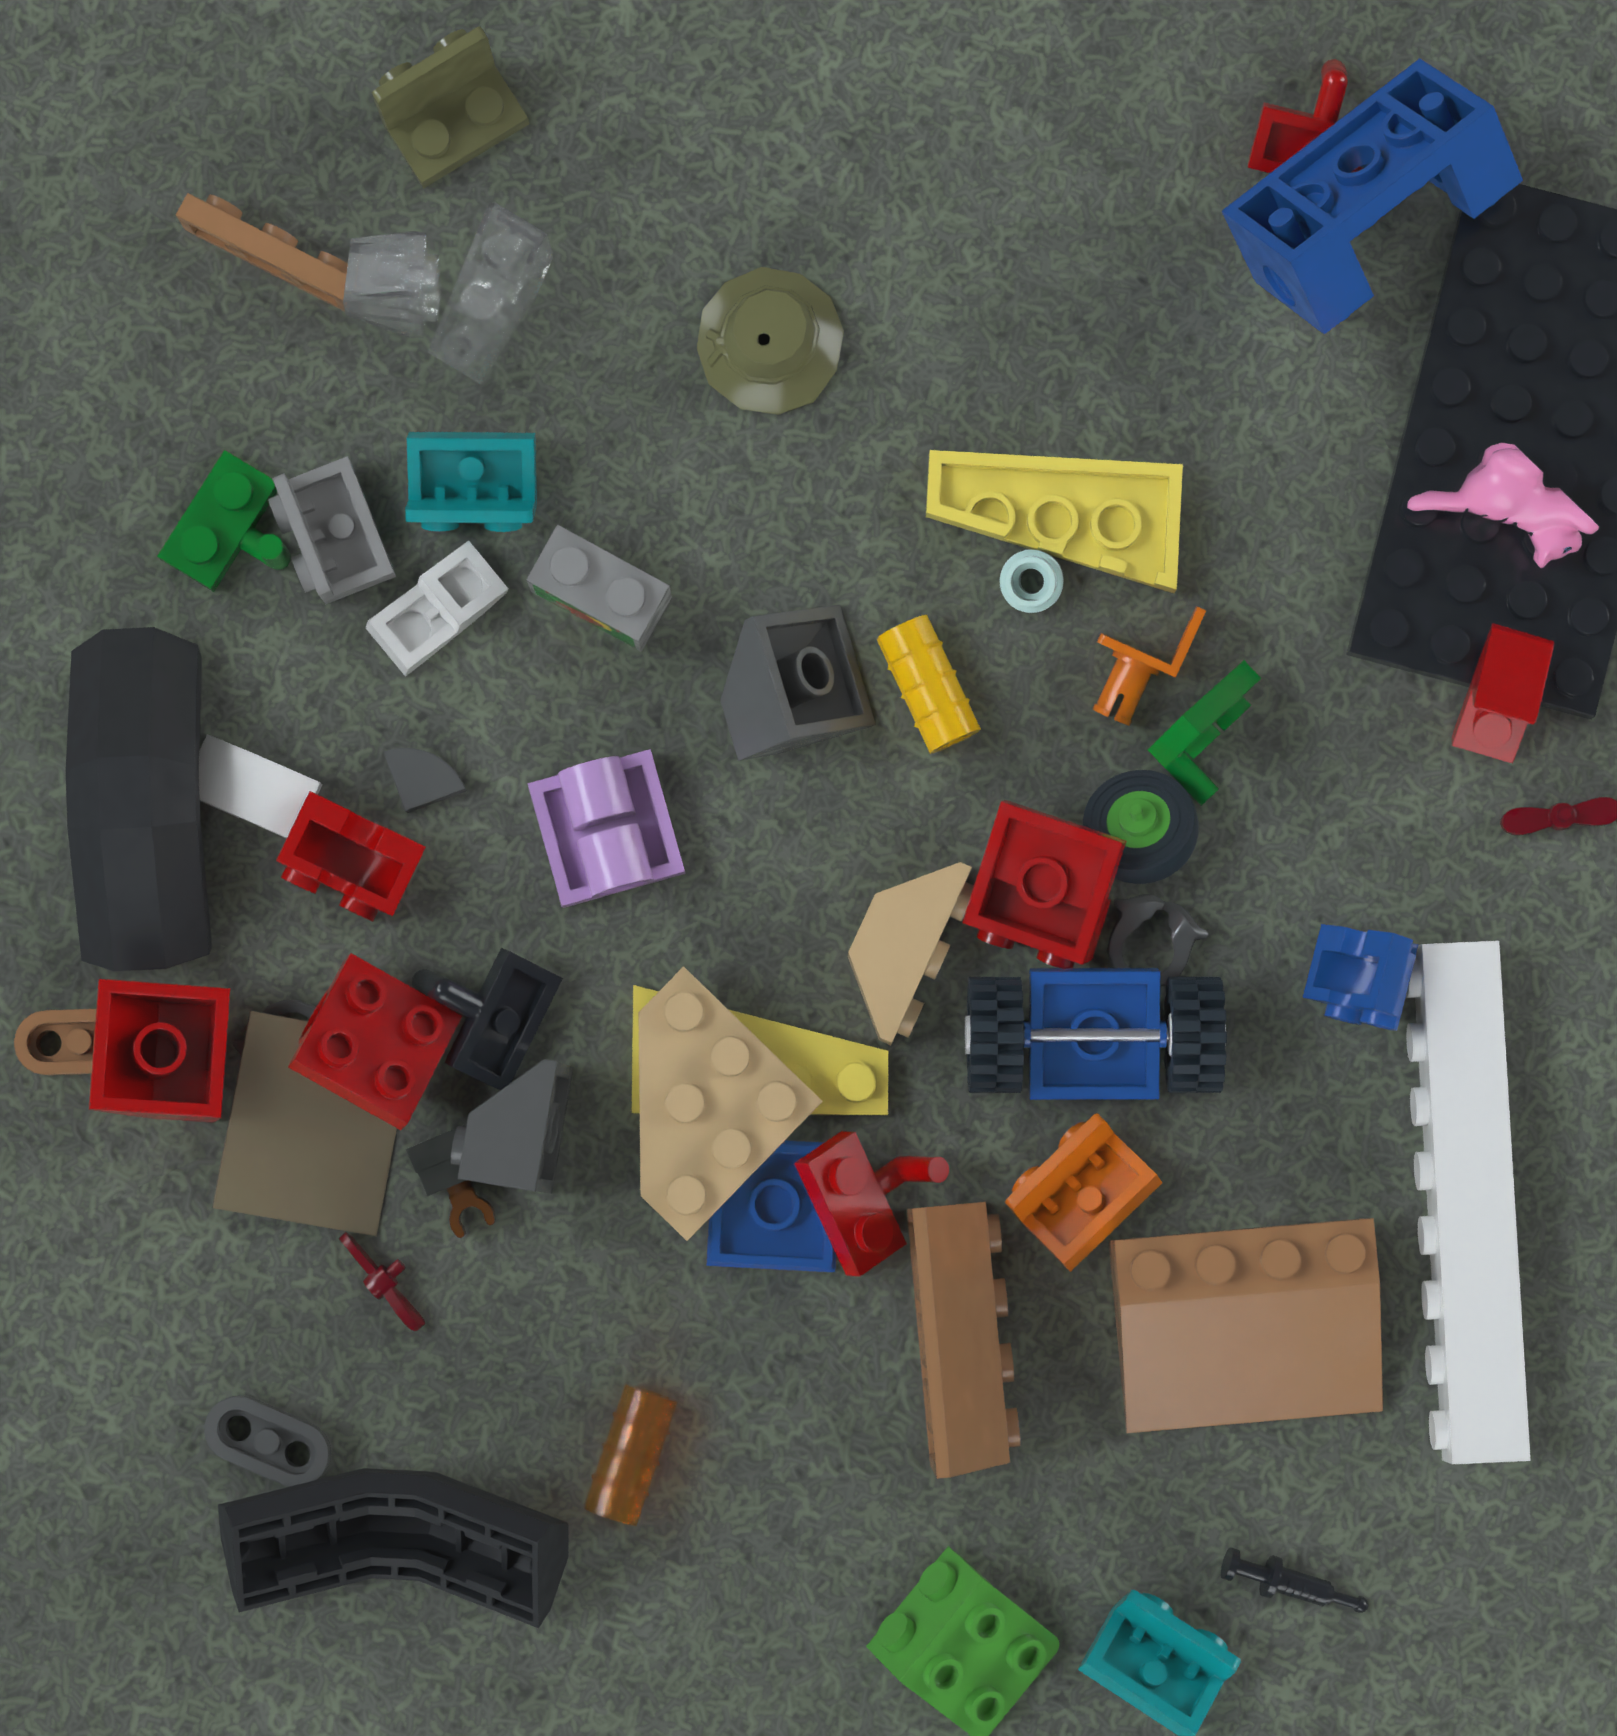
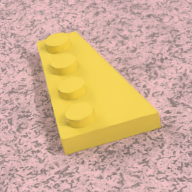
(1075, 509)

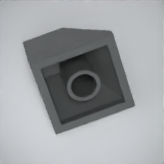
(793, 683)
(517, 1131)

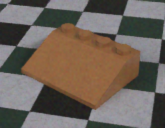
(1248, 1324)
(959, 1337)

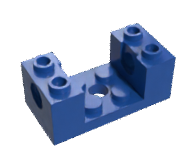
(1308, 209)

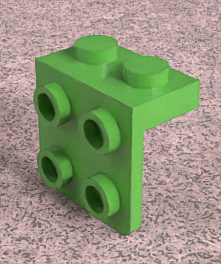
(963, 1645)

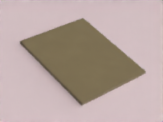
(296, 1145)

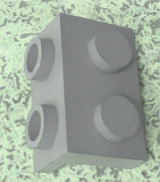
(332, 530)

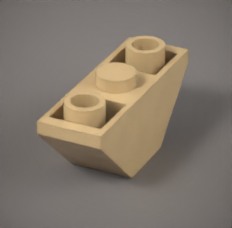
(902, 944)

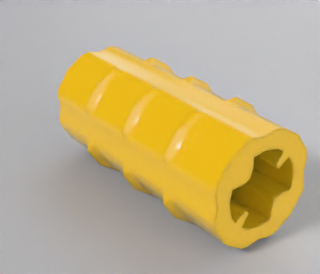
(928, 683)

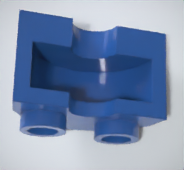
(1361, 975)

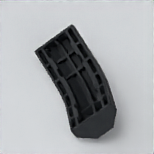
(136, 800)
(393, 1529)

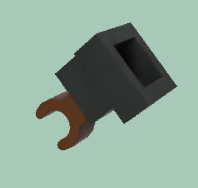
(433, 1164)

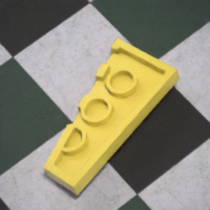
(840, 1072)

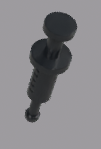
(1278, 1579)

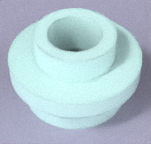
(1011, 581)

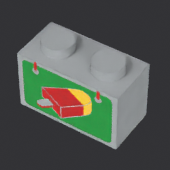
(599, 588)

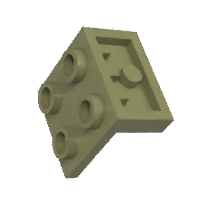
(448, 106)

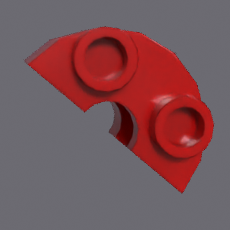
(349, 856)

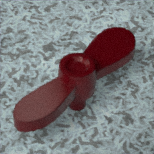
(1559, 816)
(383, 1282)

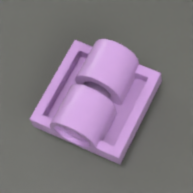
(606, 827)

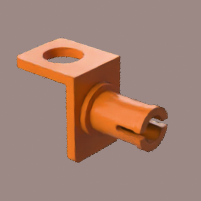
(1135, 668)

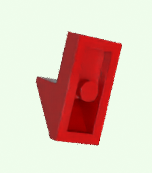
(1503, 693)

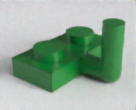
(223, 523)
(1196, 731)

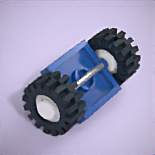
(1095, 1034)

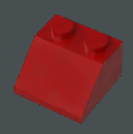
(159, 1050)

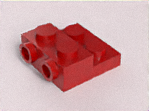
(1044, 885)

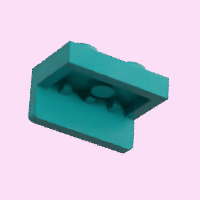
(471, 479)
(1159, 1662)

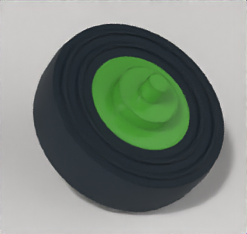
(1152, 817)

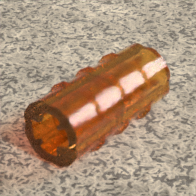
(630, 1454)

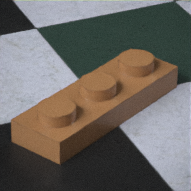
(265, 248)

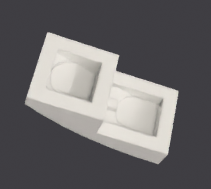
(437, 608)
(251, 786)

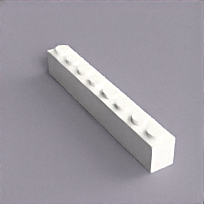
(1468, 1204)

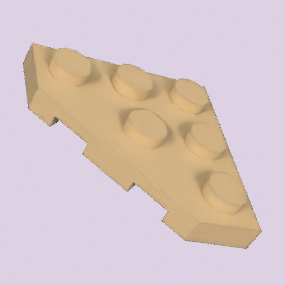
(707, 1103)

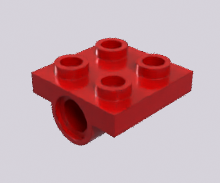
(374, 1041)

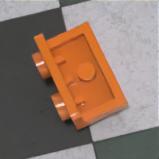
(1081, 1191)

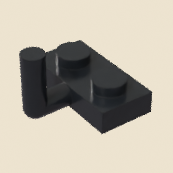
(498, 1018)

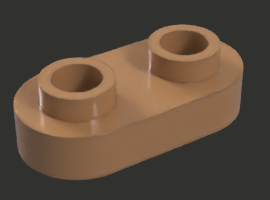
(77, 1037)

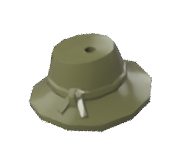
(801, 346)

